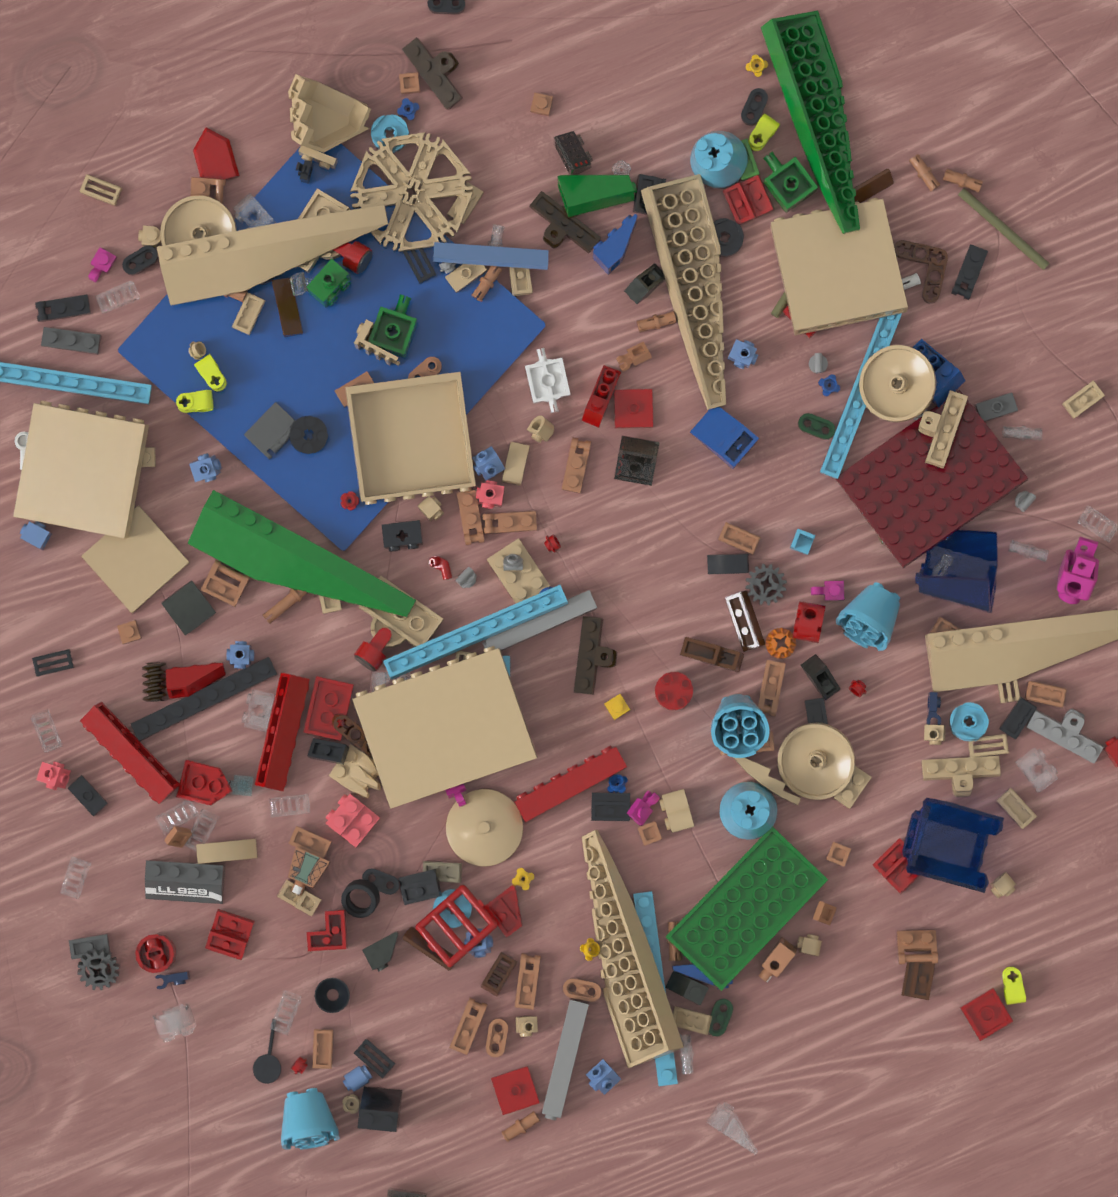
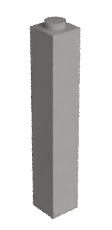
(575, 608)
(565, 1059)

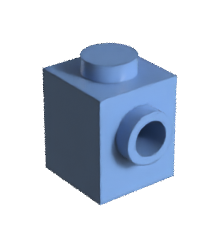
(35, 534)

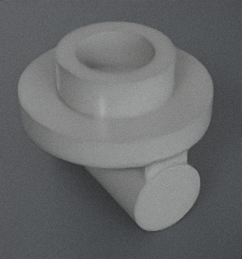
(818, 363)
(1024, 500)
(513, 562)
(467, 578)

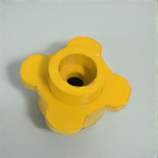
(755, 59)
(524, 884)
(594, 949)

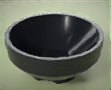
(322, 999)

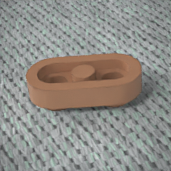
(423, 370)
(582, 990)
(496, 1037)

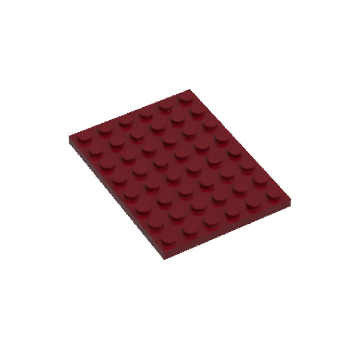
(921, 504)

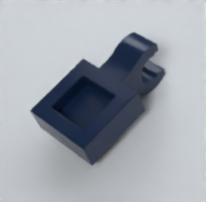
(933, 703)
(177, 978)

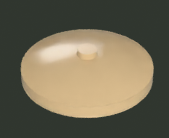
(195, 219)
(897, 383)
(816, 761)
(485, 828)

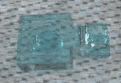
(241, 785)

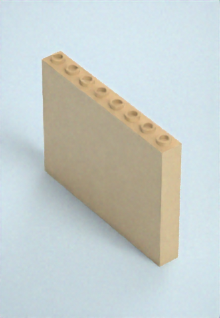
(444, 727)

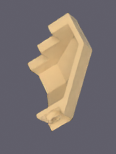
(324, 115)

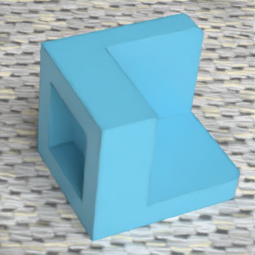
(802, 541)

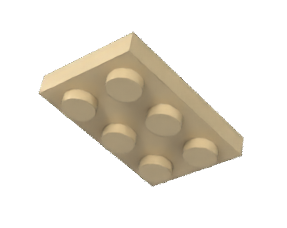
(518, 583)

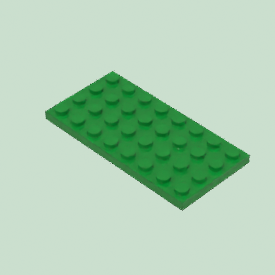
(746, 908)

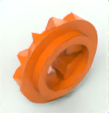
(771, 643)

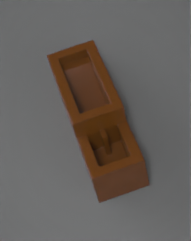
(712, 654)

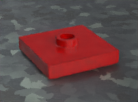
(633, 408)
(986, 1014)
(515, 1090)

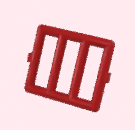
(434, 915)

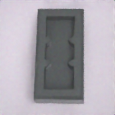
(997, 407)

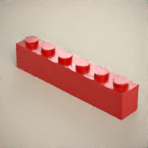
(282, 732)
(129, 752)
(574, 782)

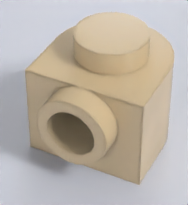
(150, 236)
(541, 429)
(431, 508)
(934, 734)
(1003, 885)
(809, 945)
(526, 1025)

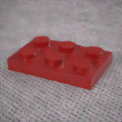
(327, 700)

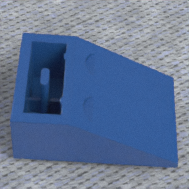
(612, 251)
(947, 375)
(724, 436)

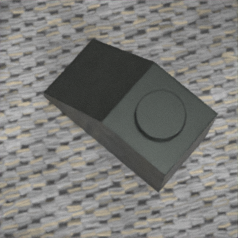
(645, 284)
(820, 676)
(381, 952)
(686, 987)

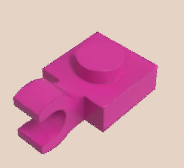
(103, 262)
(832, 590)
(457, 793)
(641, 808)

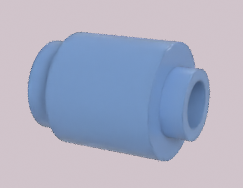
(357, 1078)

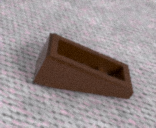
(495, 991)

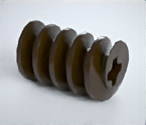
(154, 682)

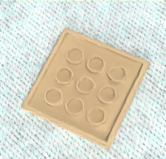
(136, 564)

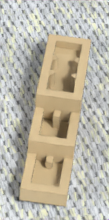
(760, 774)

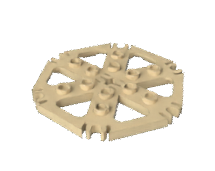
(429, 190)

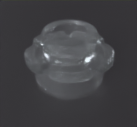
(621, 164)

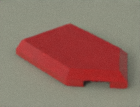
(215, 156)
(202, 783)

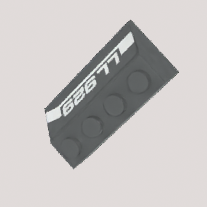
(184, 882)

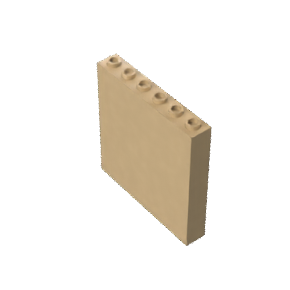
(835, 275)
(410, 437)
(81, 469)

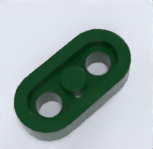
(817, 424)
(720, 1017)

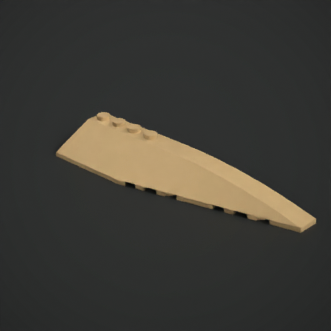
(254, 255)
(692, 270)
(1013, 649)
(629, 969)

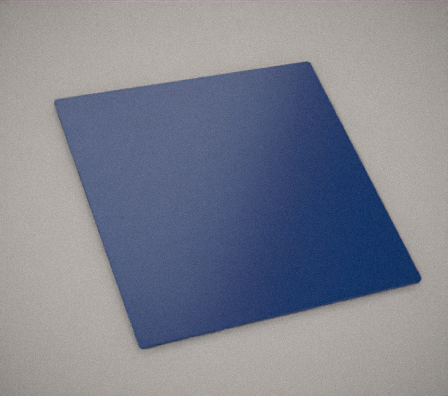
(308, 367)

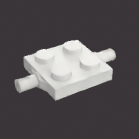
(547, 380)

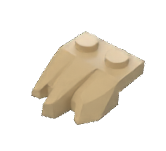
(357, 773)

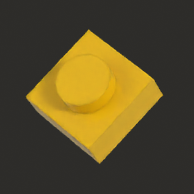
(617, 706)

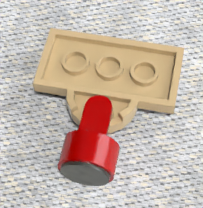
(355, 255)
(392, 630)

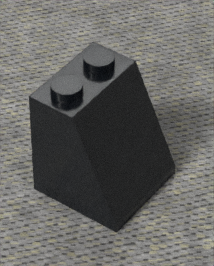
(380, 1109)

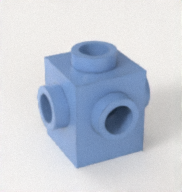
(743, 347)
(487, 463)
(205, 468)
(245, 660)
(480, 951)
(603, 1077)

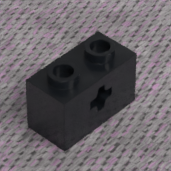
(410, 528)

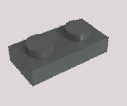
(80, 946)

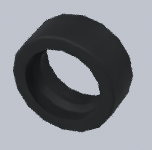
(366, 886)

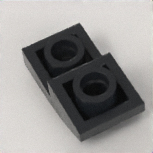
(728, 563)

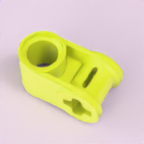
(764, 131)
(209, 371)
(199, 401)
(1013, 989)

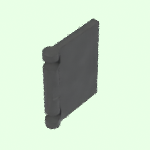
(271, 430)

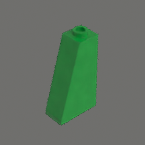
(594, 192)

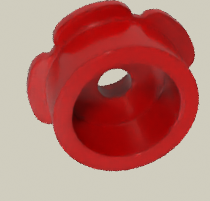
(354, 500)
(552, 543)
(858, 688)
(299, 1065)

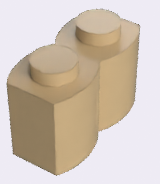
(677, 811)

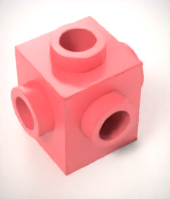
(490, 487)
(53, 775)

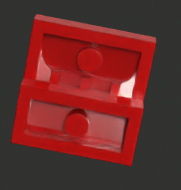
(748, 200)
(893, 867)
(229, 934)

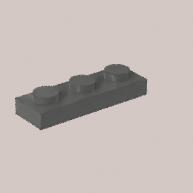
(71, 340)

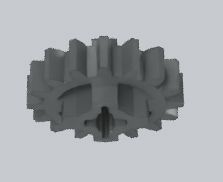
(757, 582)
(99, 977)

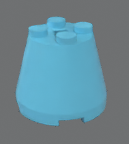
(728, 164)
(870, 617)
(739, 726)
(734, 806)
(307, 1121)

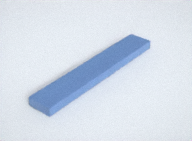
(490, 256)

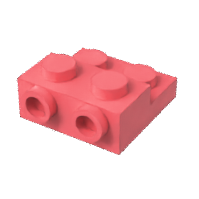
(352, 819)

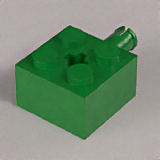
(790, 172)
(329, 283)
(389, 319)

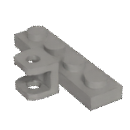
(1066, 733)

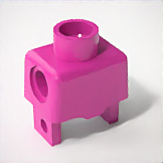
(1080, 581)

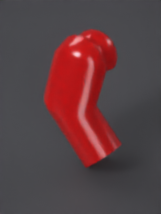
(442, 565)

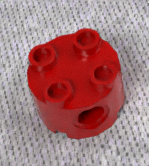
(809, 622)
(673, 691)
(155, 953)

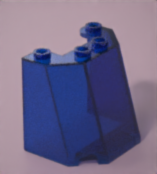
(970, 576)
(949, 843)

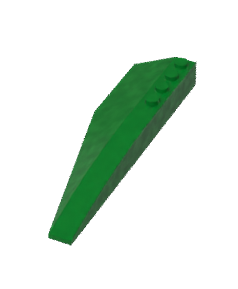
(816, 107)
(286, 559)

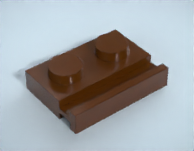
(918, 980)

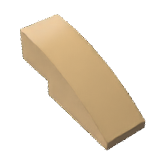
(226, 851)

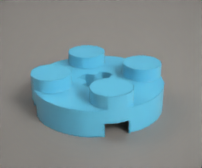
(388, 123)
(965, 732)
(464, 905)

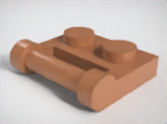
(202, 187)
(222, 589)
(917, 941)

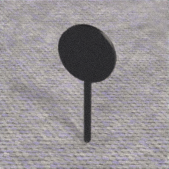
(267, 1067)

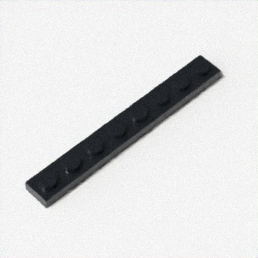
(204, 699)

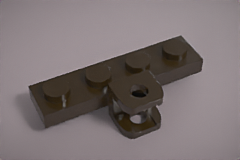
(435, 71)
(562, 225)
(591, 655)

